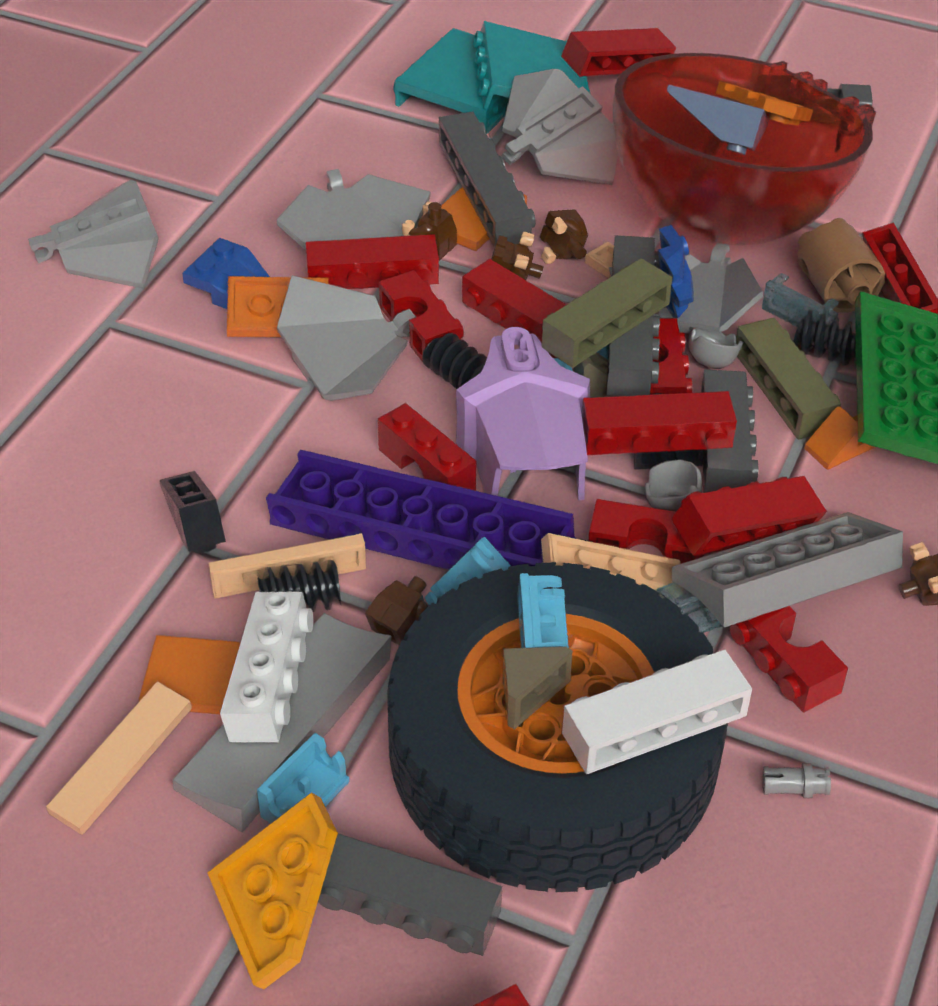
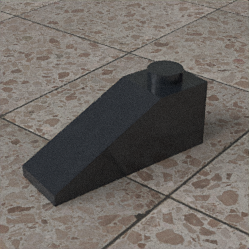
(193, 512)

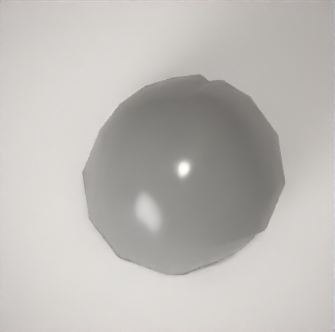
(713, 348)
(671, 483)

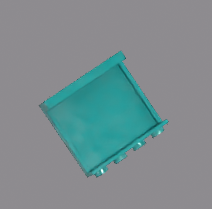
(514, 52)
(449, 78)

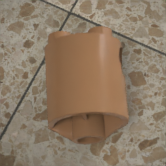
(839, 264)

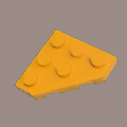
(274, 888)

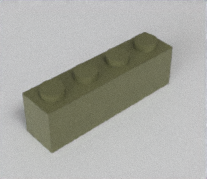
(606, 312)
(785, 376)

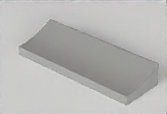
(791, 566)
(333, 675)

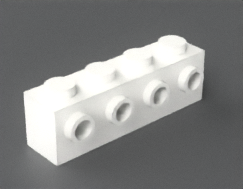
(266, 667)
(655, 711)

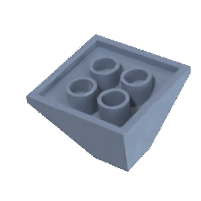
(729, 121)

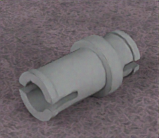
(797, 780)

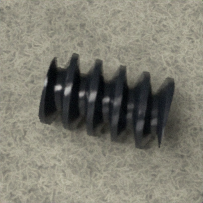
(827, 338)
(453, 359)
(315, 586)

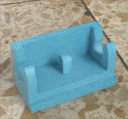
(476, 562)
(541, 612)
(304, 772)

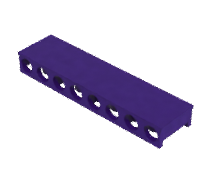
(409, 513)

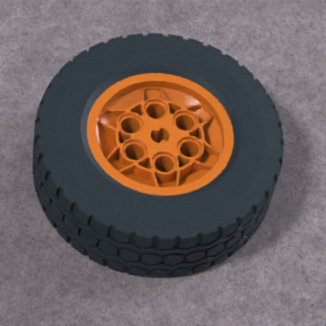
(518, 796)

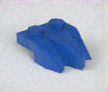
(673, 262)
(217, 263)

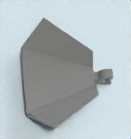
(559, 128)
(365, 210)
(105, 240)
(720, 292)
(340, 337)

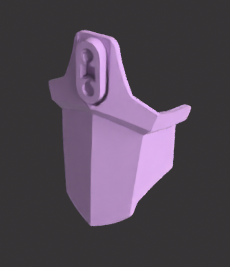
(522, 412)

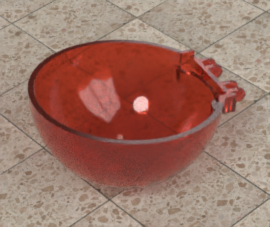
(730, 195)

